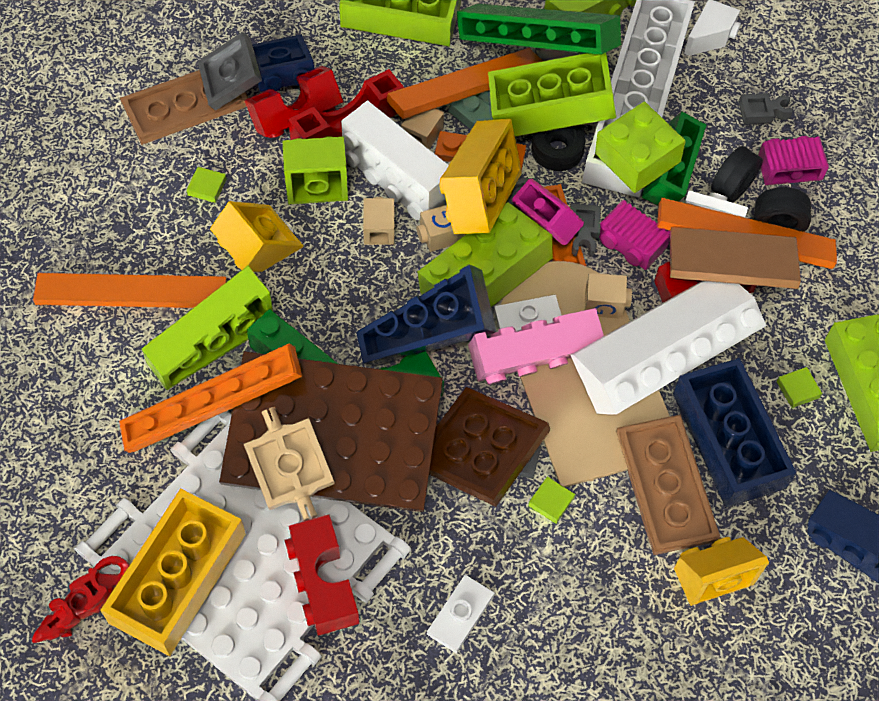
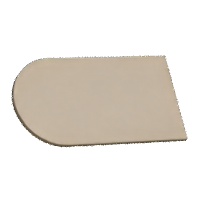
(579, 439)

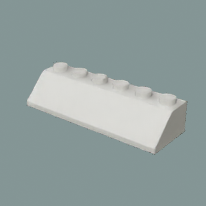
(665, 343)

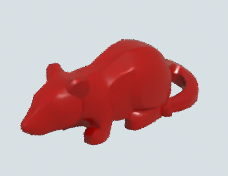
(85, 599)

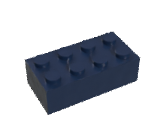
(733, 432)

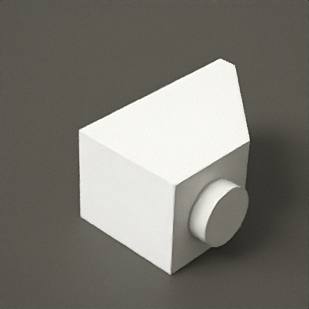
(713, 28)

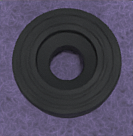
(559, 159)
(736, 173)
(784, 208)

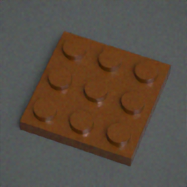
(484, 445)

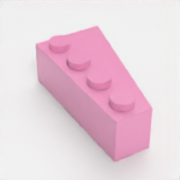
(533, 346)

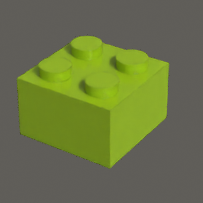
(639, 146)
(315, 170)

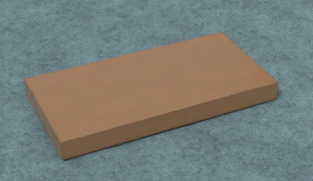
(173, 107)
(734, 257)
(667, 485)

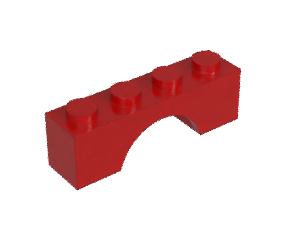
(320, 124)

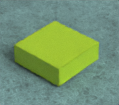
(206, 184)
(799, 387)
(551, 500)

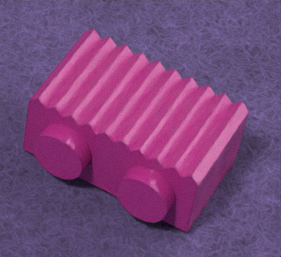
(793, 160)
(548, 211)
(633, 235)

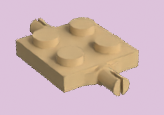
(289, 464)

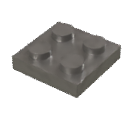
(229, 71)

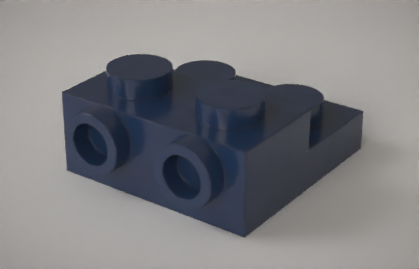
(282, 62)

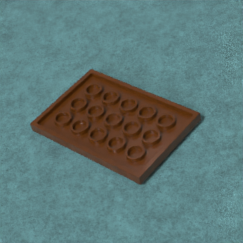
(369, 425)

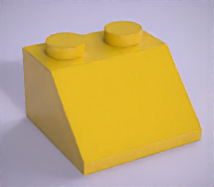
(254, 235)
(719, 569)

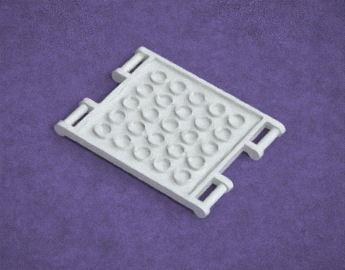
(255, 606)

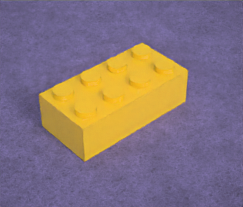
(481, 177)
(174, 572)

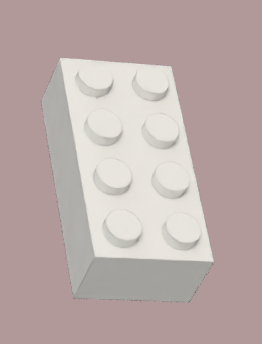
(393, 159)

